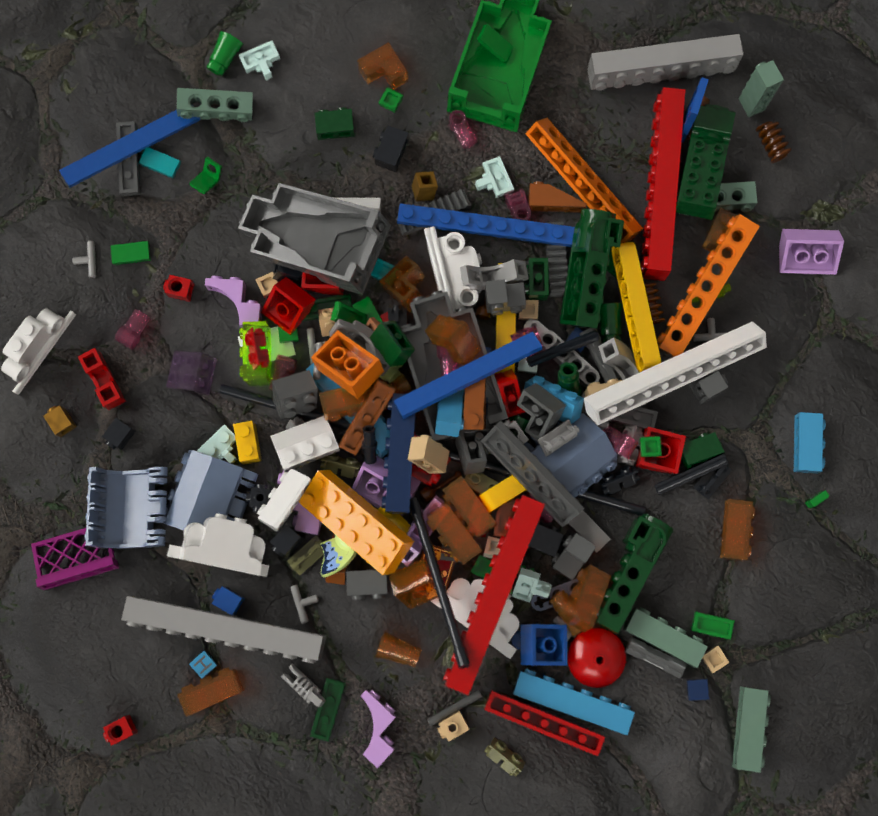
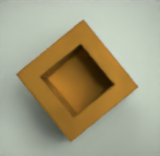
(424, 186)
(59, 420)

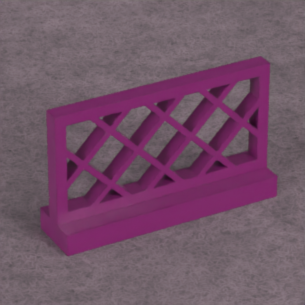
(72, 573)

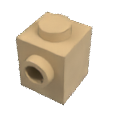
(325, 321)
(452, 726)

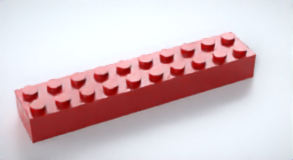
(663, 184)
(496, 591)

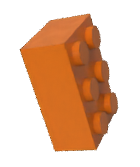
(347, 364)

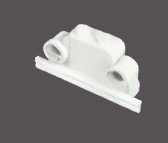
(447, 257)
(32, 344)
(222, 545)
(462, 601)

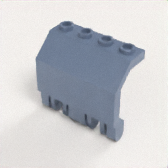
(581, 459)
(206, 488)
(124, 508)

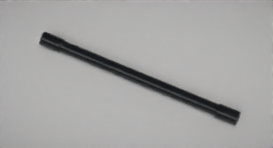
(459, 649)

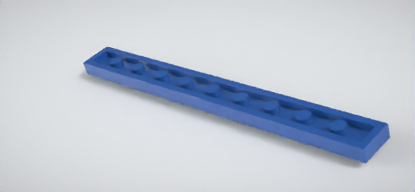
(485, 225)

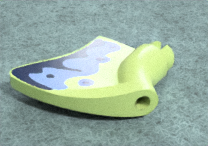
(336, 556)

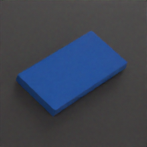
(693, 107)

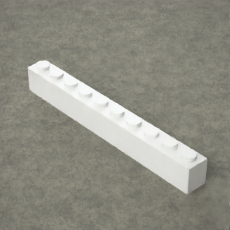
(675, 373)

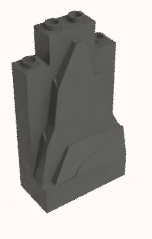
(316, 235)
(426, 365)

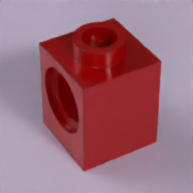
(186, 291)
(127, 726)

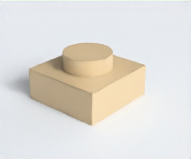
(266, 283)
(530, 311)
(715, 659)

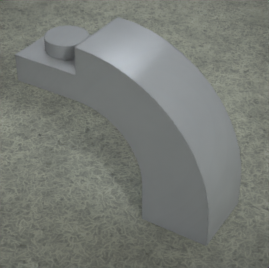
(476, 277)
(361, 335)
(619, 357)

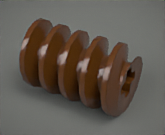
(773, 141)
(655, 313)

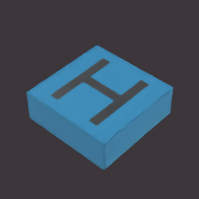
(203, 664)

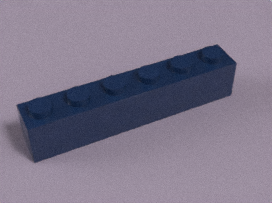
(399, 468)

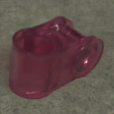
(518, 204)

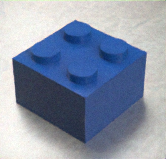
(543, 644)

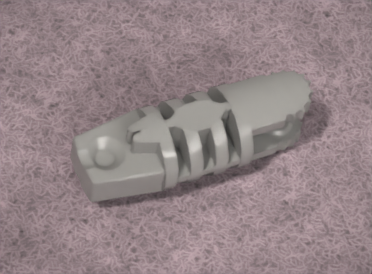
(304, 687)

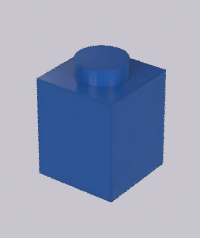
(227, 600)

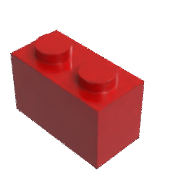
(509, 391)

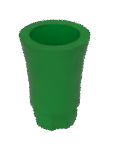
(223, 53)

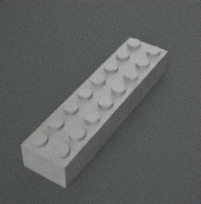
(664, 62)

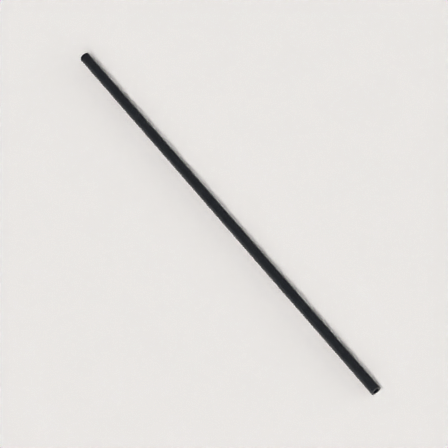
(490, 466)

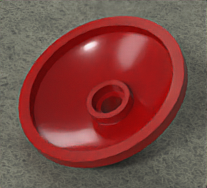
(587, 648)

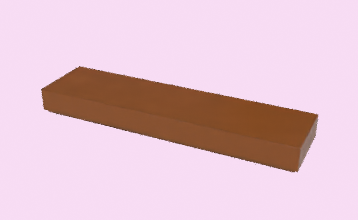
(367, 415)

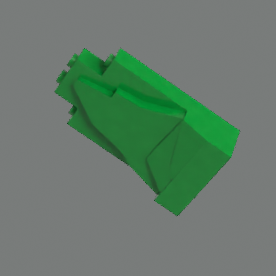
(496, 89)

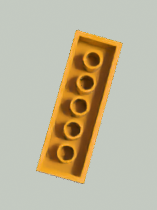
(356, 522)

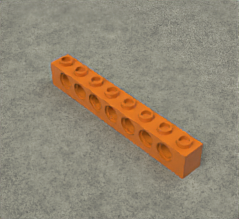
(580, 175)
(746, 230)

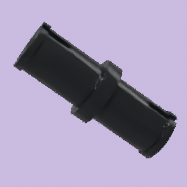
(369, 444)

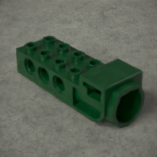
(705, 161)
(588, 265)
(642, 556)

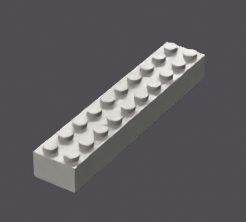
(225, 628)

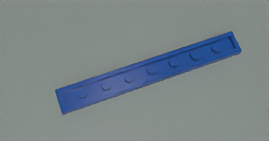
(125, 147)
(468, 374)

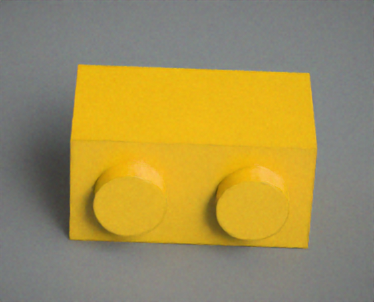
(247, 442)

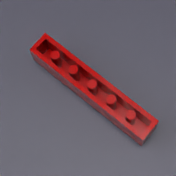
(544, 722)

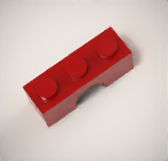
(105, 384)

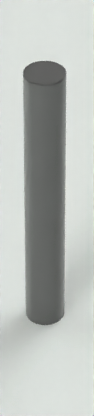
(454, 708)

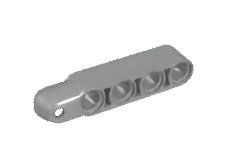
(573, 356)

